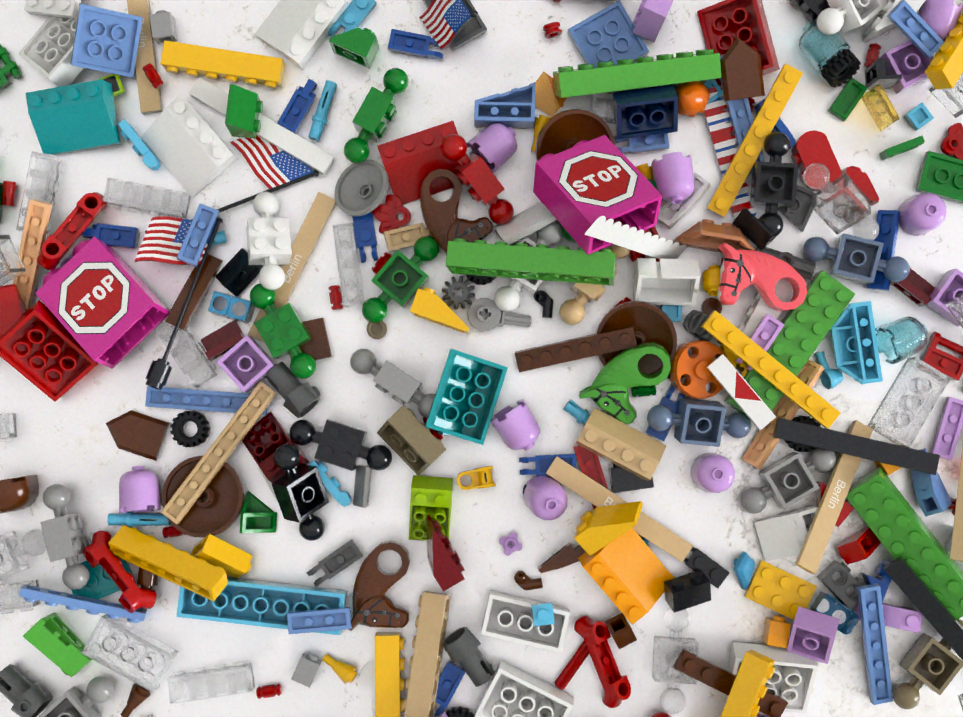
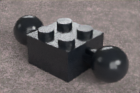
(774, 182)
(340, 445)
(299, 492)

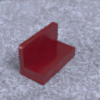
(915, 288)
(222, 340)

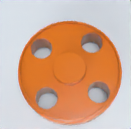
(695, 369)

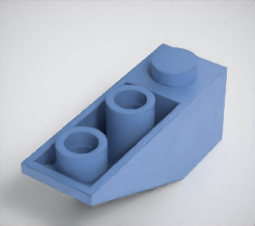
(930, 492)

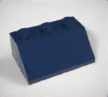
(645, 111)

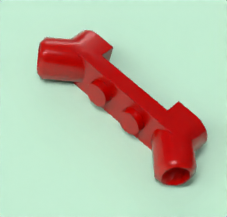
(70, 230)
(132, 596)
(595, 635)

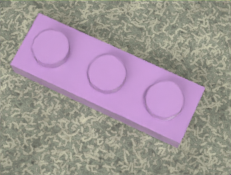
(948, 429)

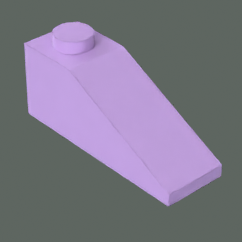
(899, 617)

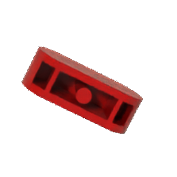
(815, 148)

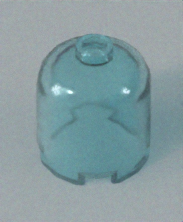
(819, 46)
(901, 338)

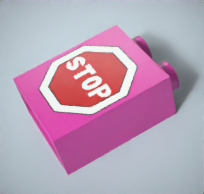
(592, 183)
(101, 302)

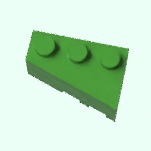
(59, 644)

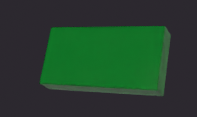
(847, 99)
(901, 148)

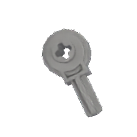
(496, 316)

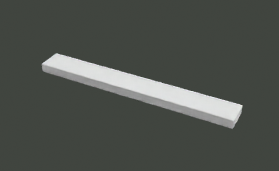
(269, 130)

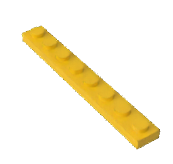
(754, 140)
(770, 369)

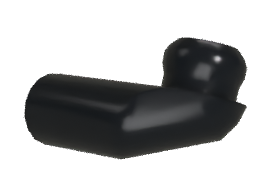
(546, 302)

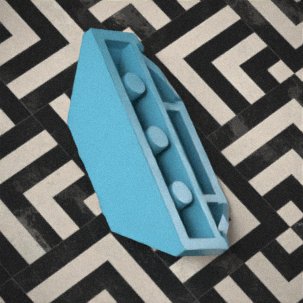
(856, 343)

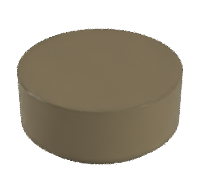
(377, 330)

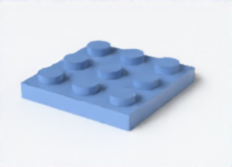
(608, 36)
(106, 40)

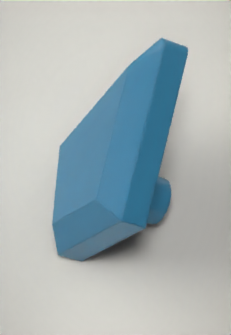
(743, 569)

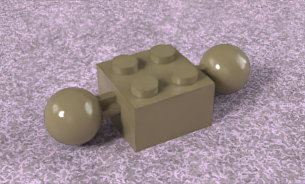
(929, 665)

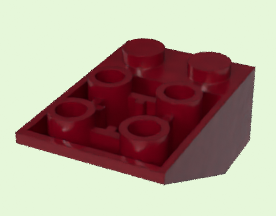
(263, 441)
(442, 558)

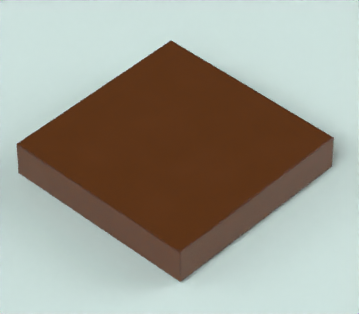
(319, 345)

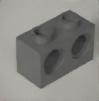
(840, 586)

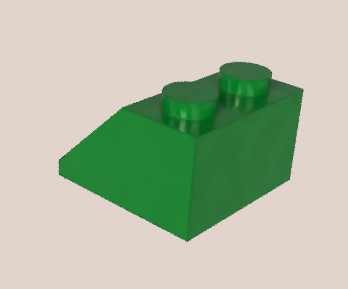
(356, 46)
(243, 112)

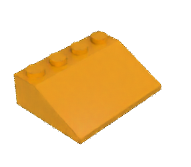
(628, 574)

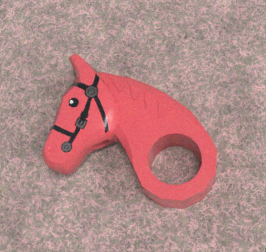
(761, 270)

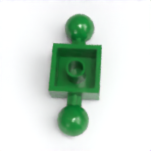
(375, 114)
(400, 279)
(283, 331)

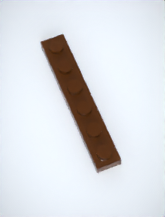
(576, 348)
(723, 681)

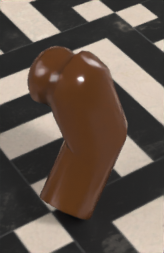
(527, 583)

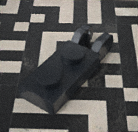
(712, 570)

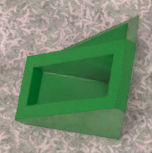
(257, 516)

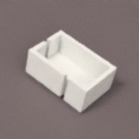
(666, 281)

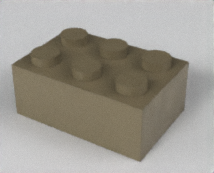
(411, 440)

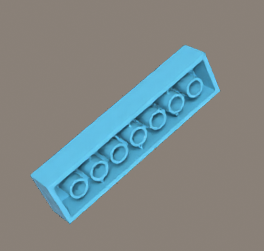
(259, 603)

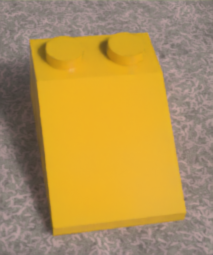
(432, 308)
(606, 524)

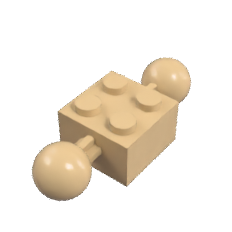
(573, 310)

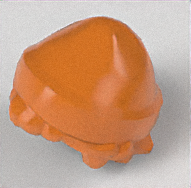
(692, 98)

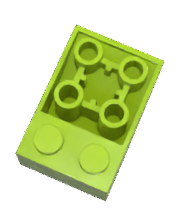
(433, 498)

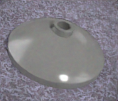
(361, 188)

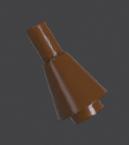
(137, 696)

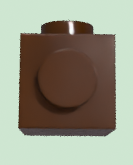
(620, 630)

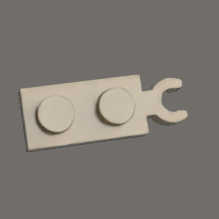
(405, 236)

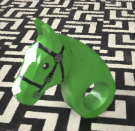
(622, 372)

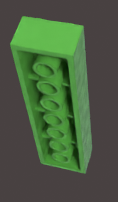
(637, 74)
(530, 262)
(801, 333)
(907, 536)

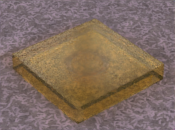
(880, 107)

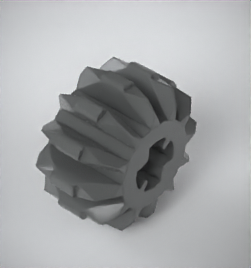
(458, 285)
(693, 325)

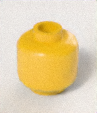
(710, 280)

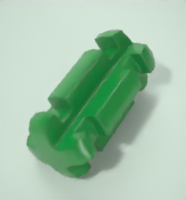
(643, 391)

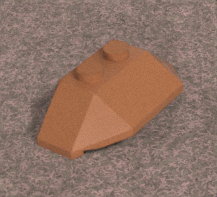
(709, 236)

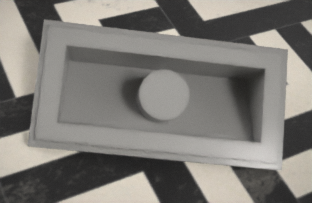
(362, 486)

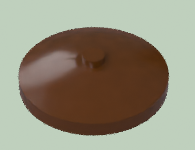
(569, 128)
(649, 325)
(217, 505)

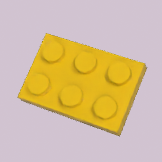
(779, 590)

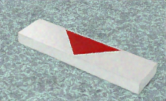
(741, 392)

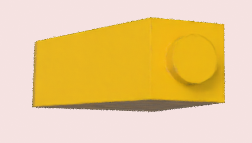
(222, 554)

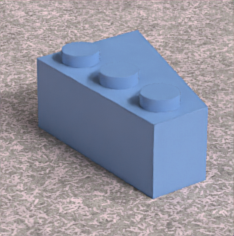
(510, 108)

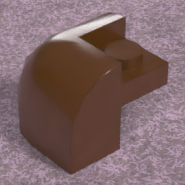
(18, 493)

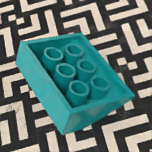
(74, 116)
(466, 396)

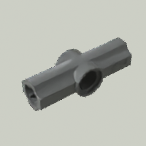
(802, 266)

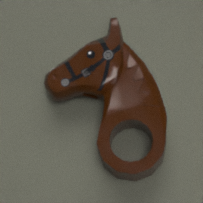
(443, 218)
(370, 602)

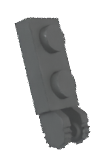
(337, 561)

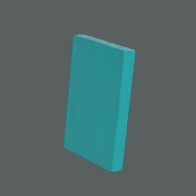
(100, 582)

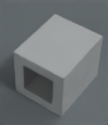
(163, 26)
(306, 669)

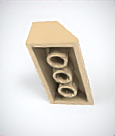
(621, 444)

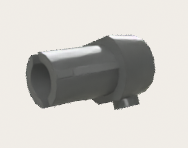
(298, 396)
(463, 649)
(26, 698)

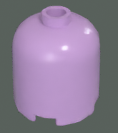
(940, 15)
(494, 145)
(674, 177)
(922, 213)
(517, 426)
(712, 473)
(139, 491)
(545, 497)

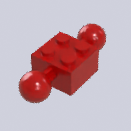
(478, 177)

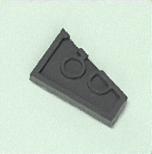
(802, 210)

